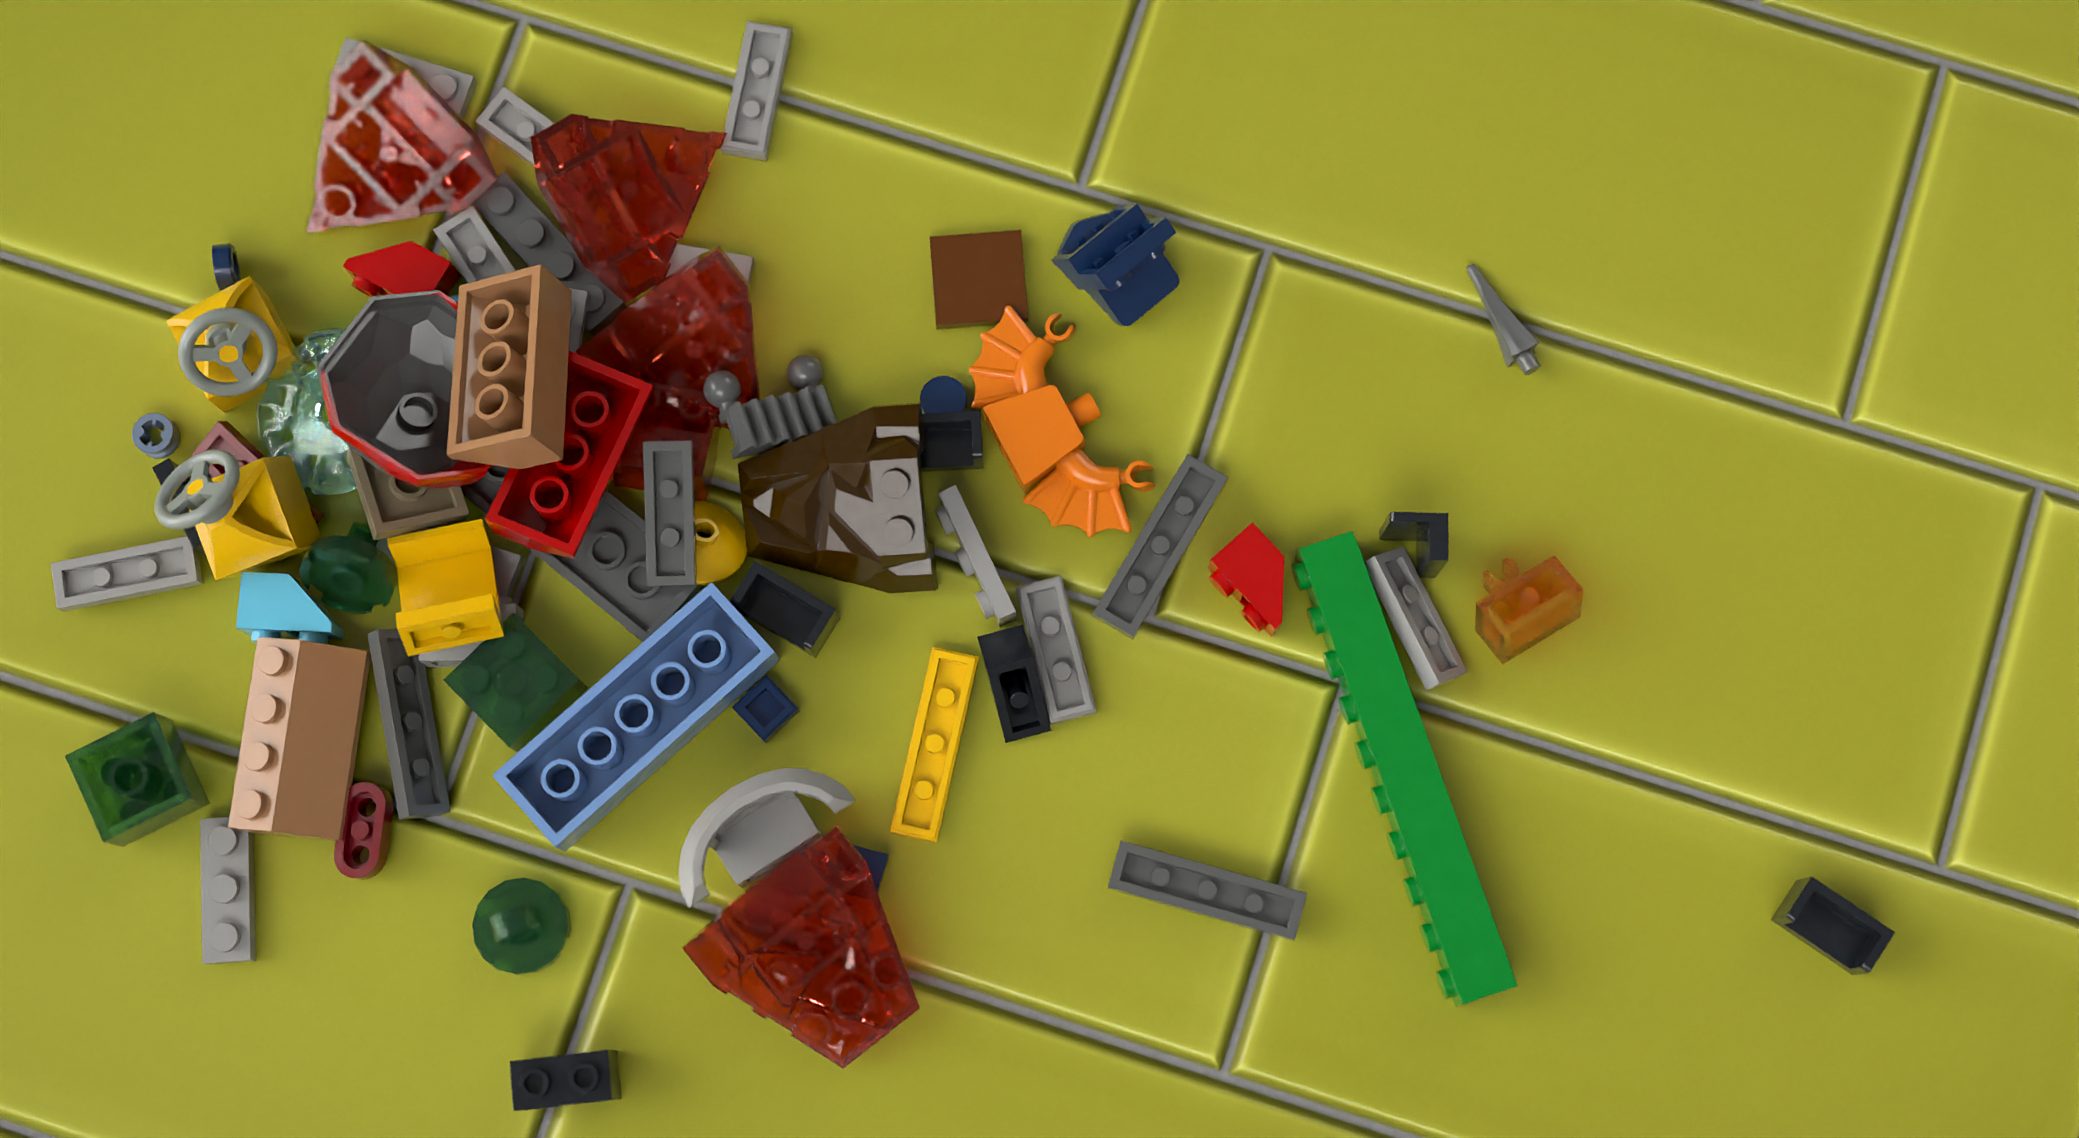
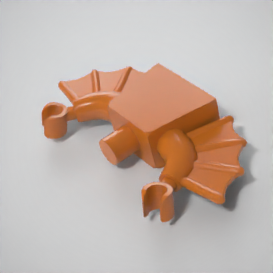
(1043, 433)

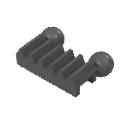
(773, 420)

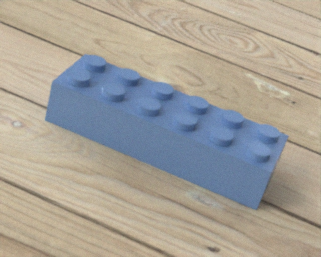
(636, 718)

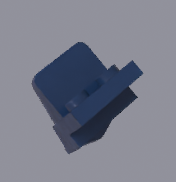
(1119, 261)

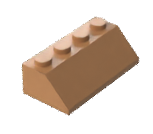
(510, 370)
(299, 739)

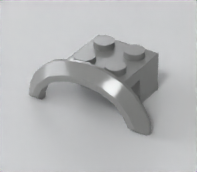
(756, 827)

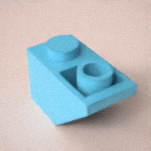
(282, 607)

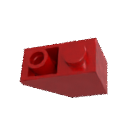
(401, 270)
(1254, 575)

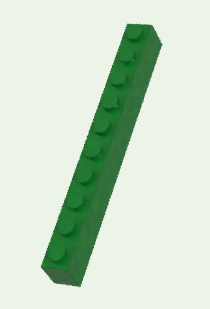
(1404, 770)

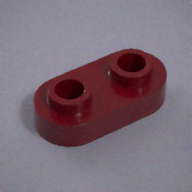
(365, 832)

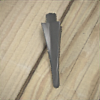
(1514, 339)

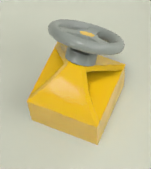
(232, 344)
(243, 516)

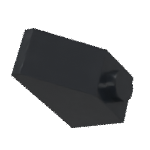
(1014, 683)

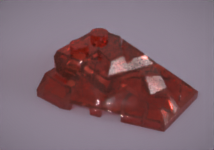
(812, 951)

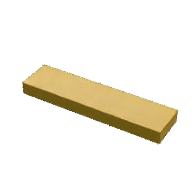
(934, 745)

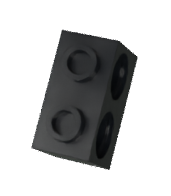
(565, 1080)

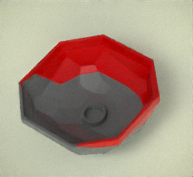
(393, 387)

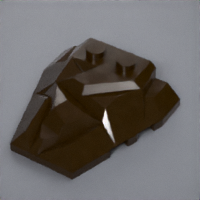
(845, 502)

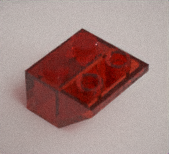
(673, 415)

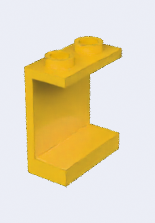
(446, 587)

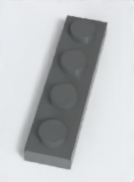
(540, 242)
(1160, 546)
(408, 727)
(1207, 890)

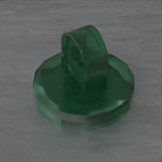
(350, 571)
(521, 926)

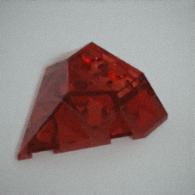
(392, 147)
(623, 193)
(685, 329)

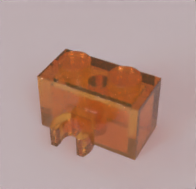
(1526, 607)

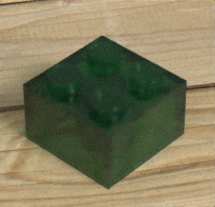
(515, 684)
(137, 779)

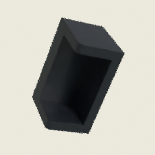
(952, 441)
(785, 609)
(1833, 926)

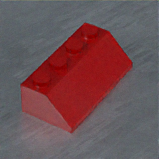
(556, 501)

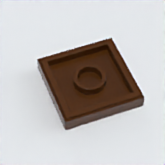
(977, 278)

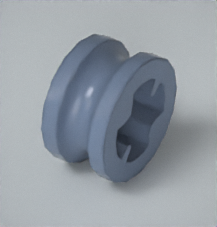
(170, 435)

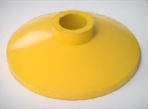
(724, 550)

